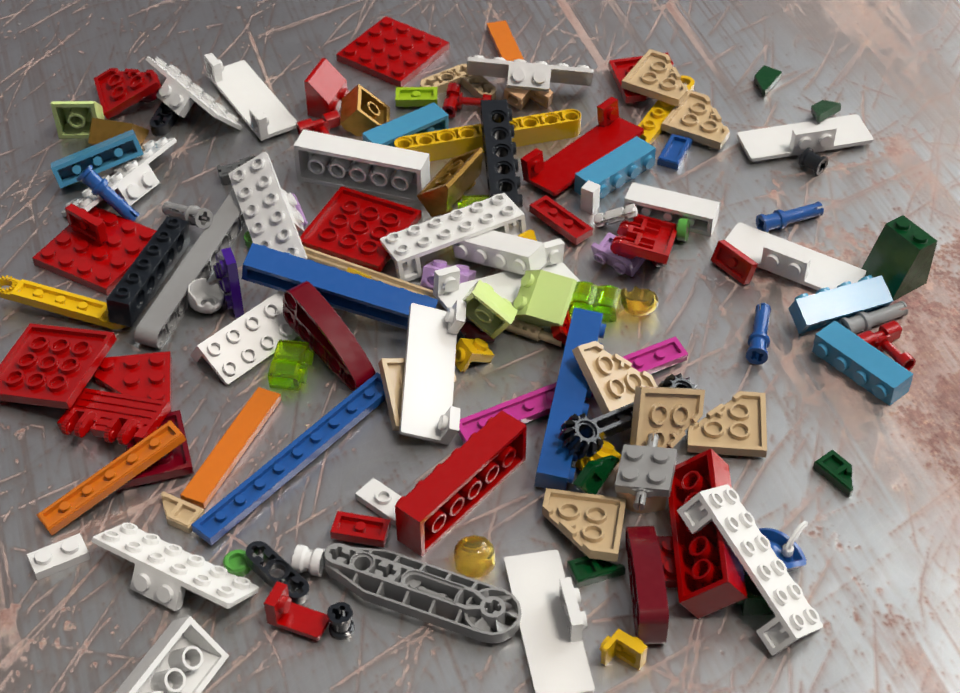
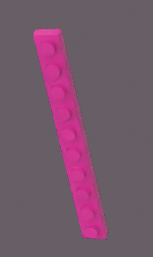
(539, 402)

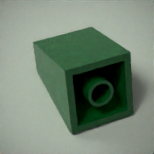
(901, 256)

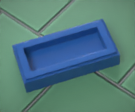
(674, 151)

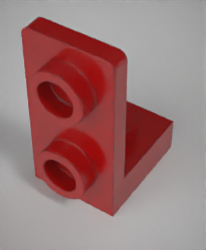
(293, 617)

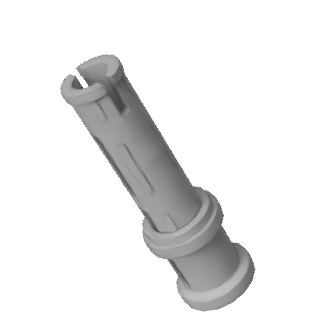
(186, 213)
(865, 321)

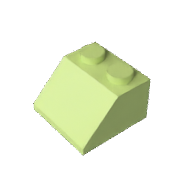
(75, 117)
(544, 298)
(488, 309)

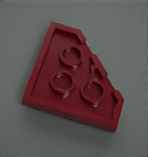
(171, 465)

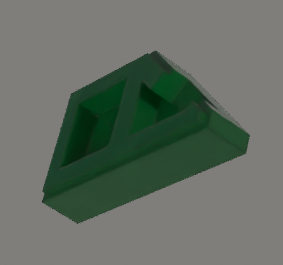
(766, 79)
(824, 109)
(836, 471)
(595, 474)
(590, 571)

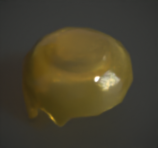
(639, 301)
(474, 556)

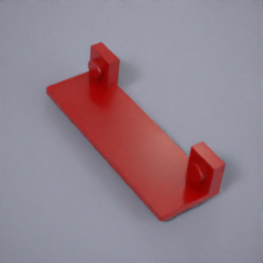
(560, 169)

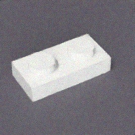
(58, 556)

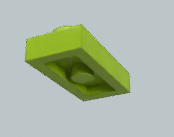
(415, 96)

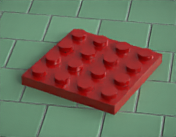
(393, 51)
(353, 226)
(92, 263)
(52, 364)

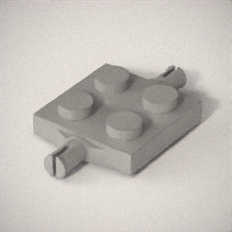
(646, 471)

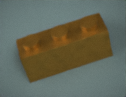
(451, 182)

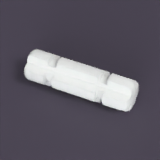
(615, 215)

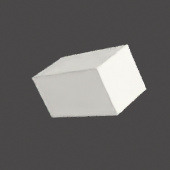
(590, 197)

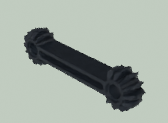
(586, 435)

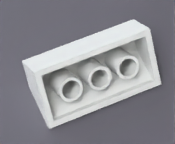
(178, 662)

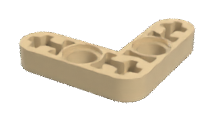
(459, 75)

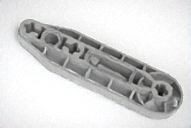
(424, 591)

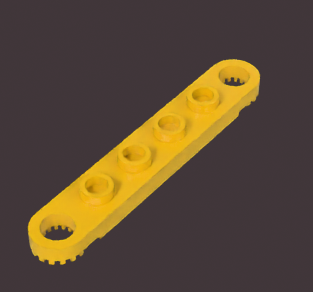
(653, 120)
(56, 301)

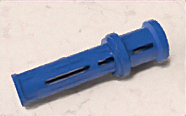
(100, 187)
(780, 218)
(759, 340)

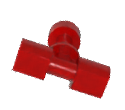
(455, 99)
(323, 125)
(883, 341)

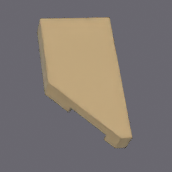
(180, 512)

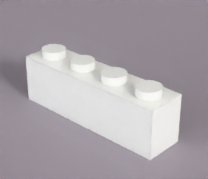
(672, 206)
(502, 252)

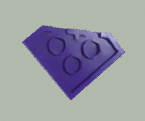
(227, 271)

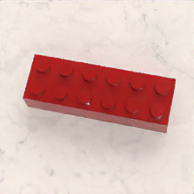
(460, 483)
(704, 562)

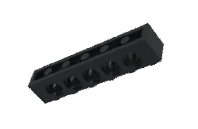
(500, 150)
(148, 271)

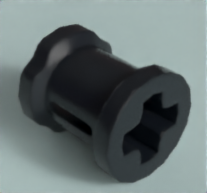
(813, 161)
(344, 623)

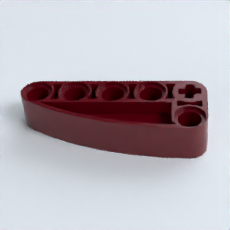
(327, 334)
(647, 585)

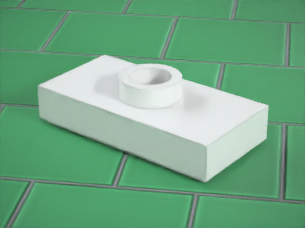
(379, 499)

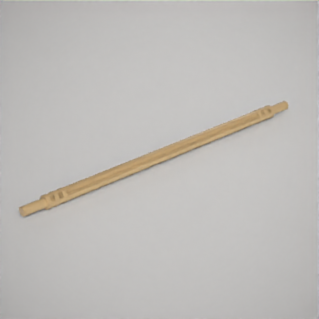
(517, 326)

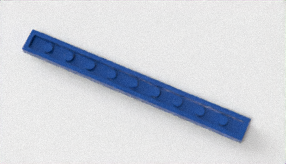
(289, 461)

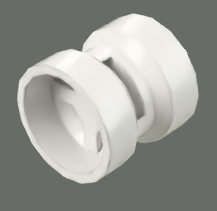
(308, 560)

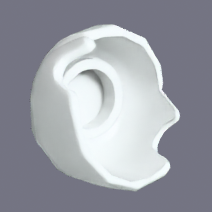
(205, 297)

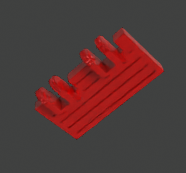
(645, 238)
(113, 416)

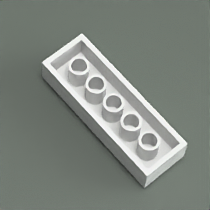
(361, 166)

